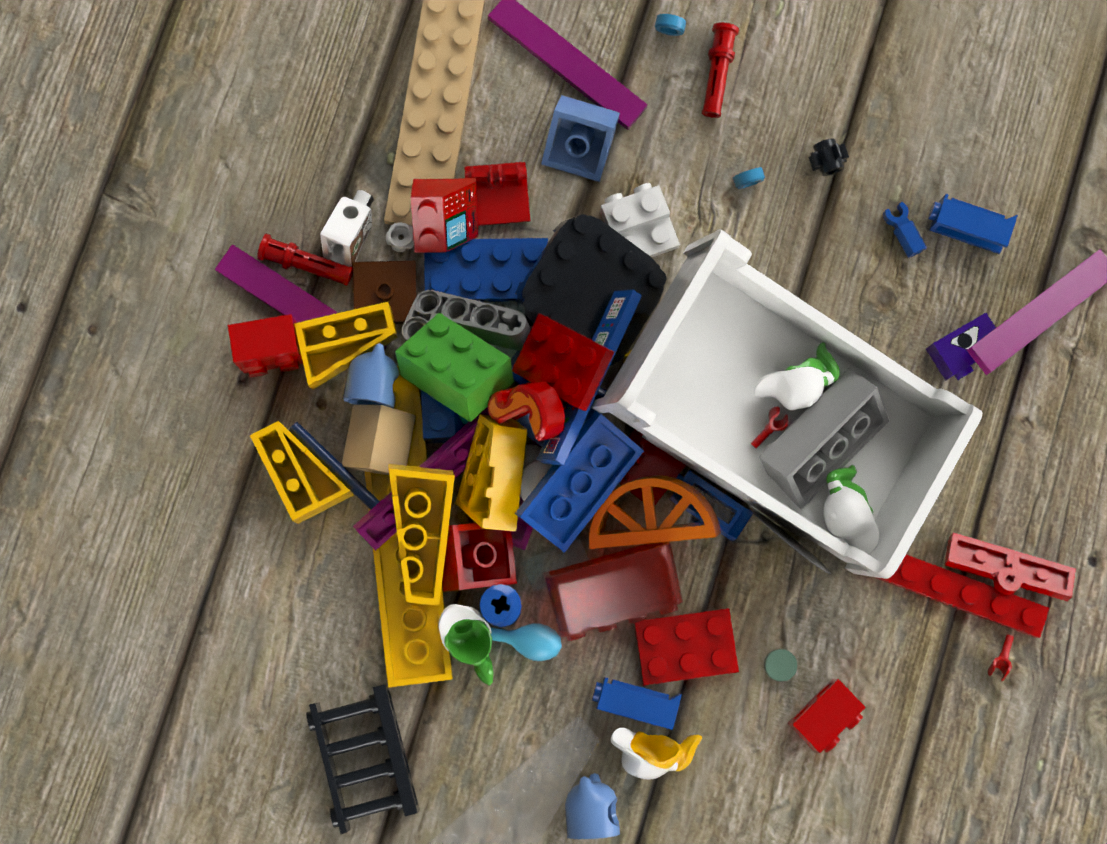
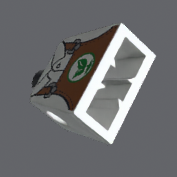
(347, 229)

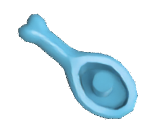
(532, 641)

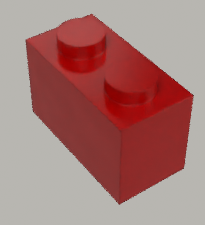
(827, 716)

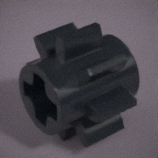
(828, 157)

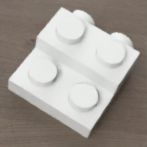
(642, 219)

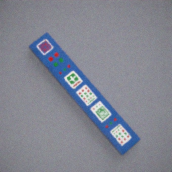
(609, 334)

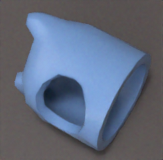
(371, 379)
(591, 810)

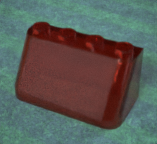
(613, 589)

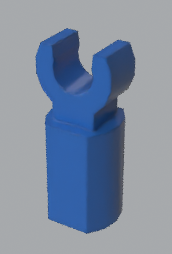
(905, 231)

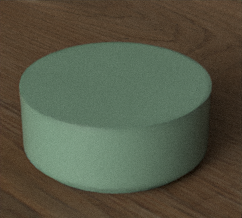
(780, 665)

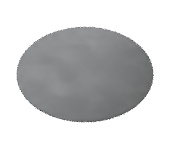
(789, 540)

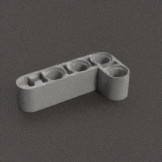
(507, 329)

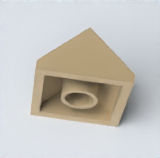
(378, 438)

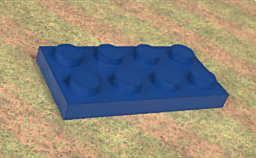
(483, 268)
(575, 491)

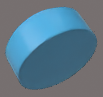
(670, 24)
(749, 178)

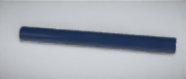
(334, 465)

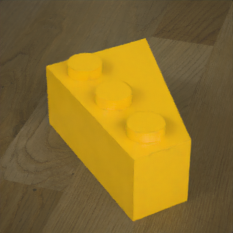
(336, 339)
(297, 474)
(494, 474)

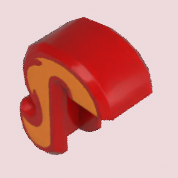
(532, 398)

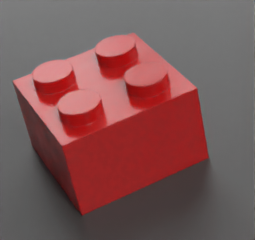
(265, 345)

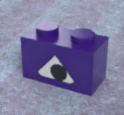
(951, 351)

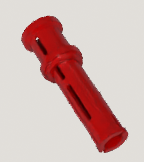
(720, 55)
(291, 256)

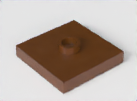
(386, 282)

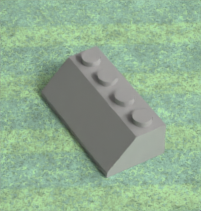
(825, 437)

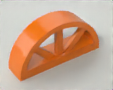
(667, 531)

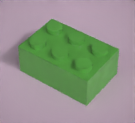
(454, 366)

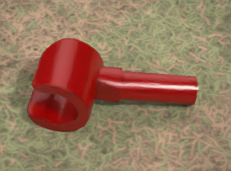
(773, 425)
(1002, 661)

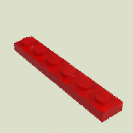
(969, 596)

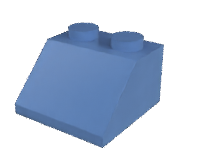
(580, 138)

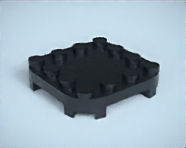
(582, 271)

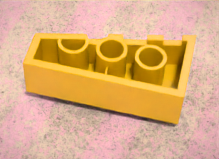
(422, 522)

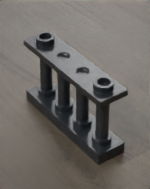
(395, 766)

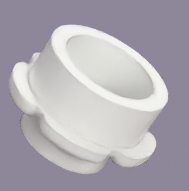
(393, 234)

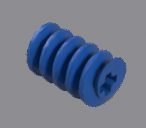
(496, 593)

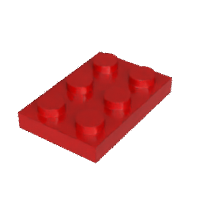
(563, 360)
(686, 646)

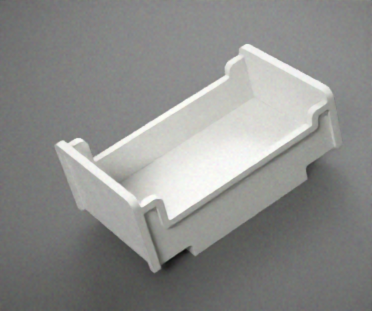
(695, 399)

